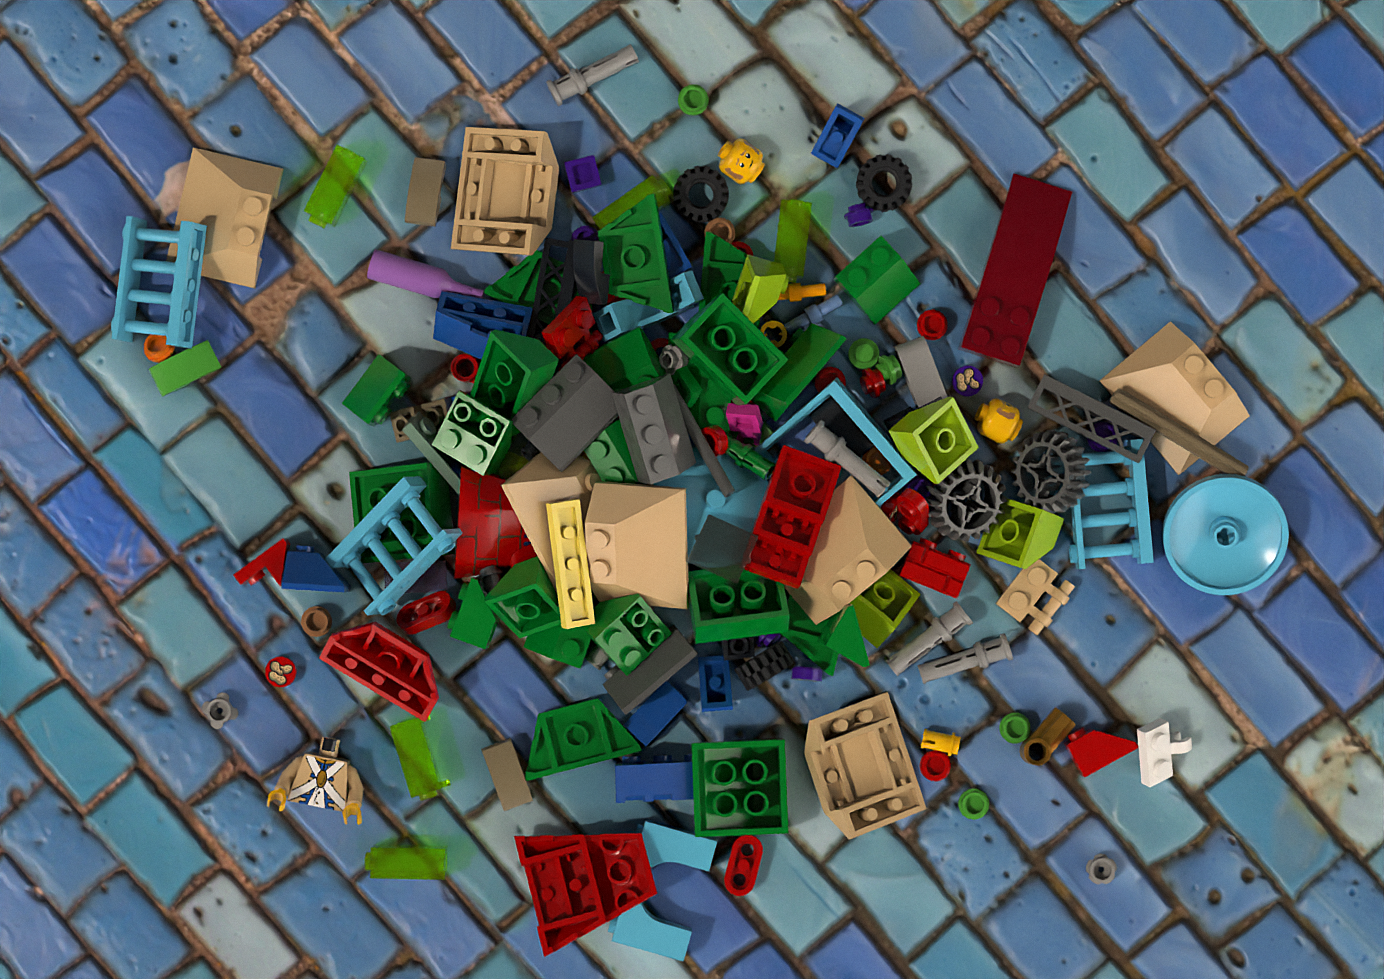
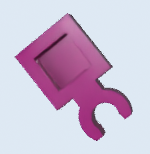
(746, 421)

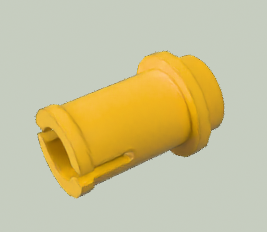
(941, 742)

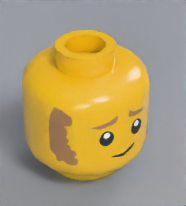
(740, 161)
(998, 421)

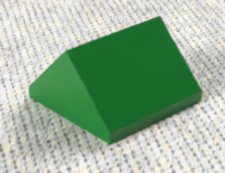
(844, 636)

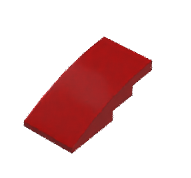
(792, 515)

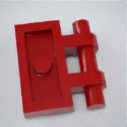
(571, 327)

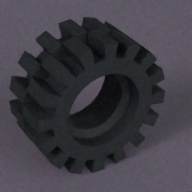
(897, 169)
(695, 176)
(764, 665)

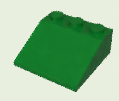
(372, 485)
(739, 787)

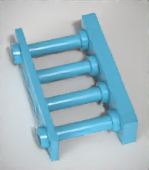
(186, 284)
(1136, 517)
(368, 533)

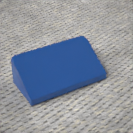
(655, 713)

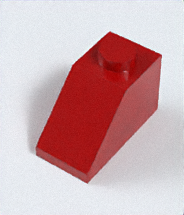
(1096, 749)

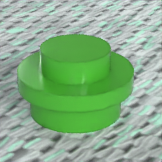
(693, 100)
(863, 353)
(889, 368)
(1014, 728)
(973, 803)

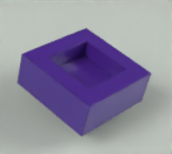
(583, 174)

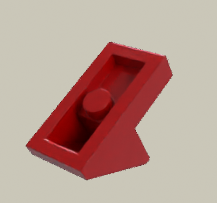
(272, 559)

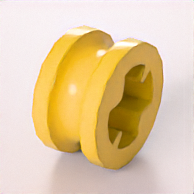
(772, 325)

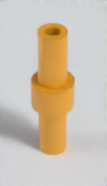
(796, 292)

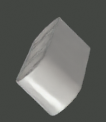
(920, 371)

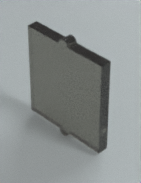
(722, 549)

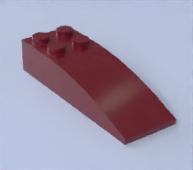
(1015, 271)

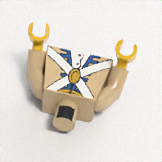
(321, 782)

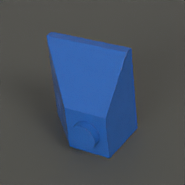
(312, 572)

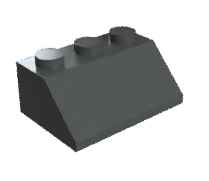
(567, 413)
(654, 429)
(651, 673)

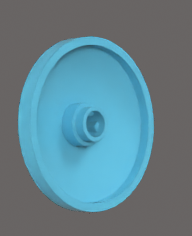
(706, 498)
(1225, 534)

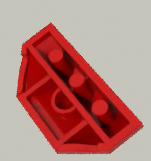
(385, 666)

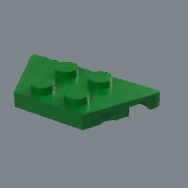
(637, 256)
(720, 269)
(520, 285)
(804, 635)
(577, 738)

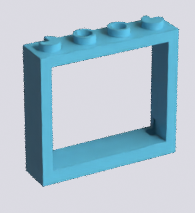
(863, 421)

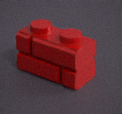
(935, 569)

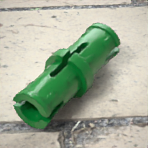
(747, 457)

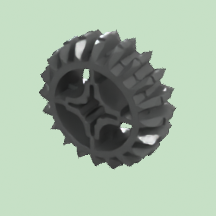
(1062, 460)
(962, 523)

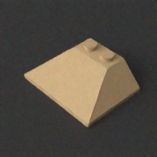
(505, 191)
(235, 205)
(1184, 386)
(544, 483)
(638, 543)
(850, 553)
(862, 767)

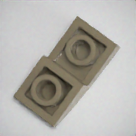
(425, 191)
(435, 411)
(507, 774)

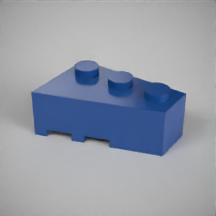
(468, 320)
(653, 779)

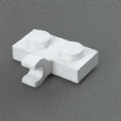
(1155, 751)

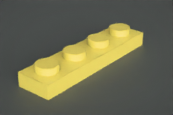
(570, 563)

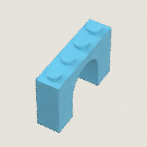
(638, 926)

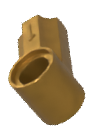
(1048, 735)

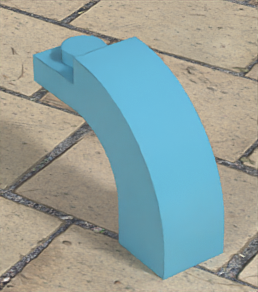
(626, 315)

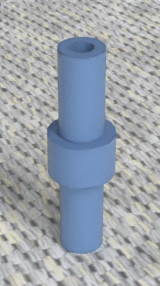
(813, 314)

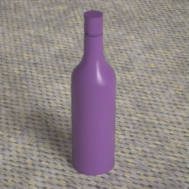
(415, 276)

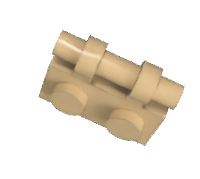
(1026, 590)

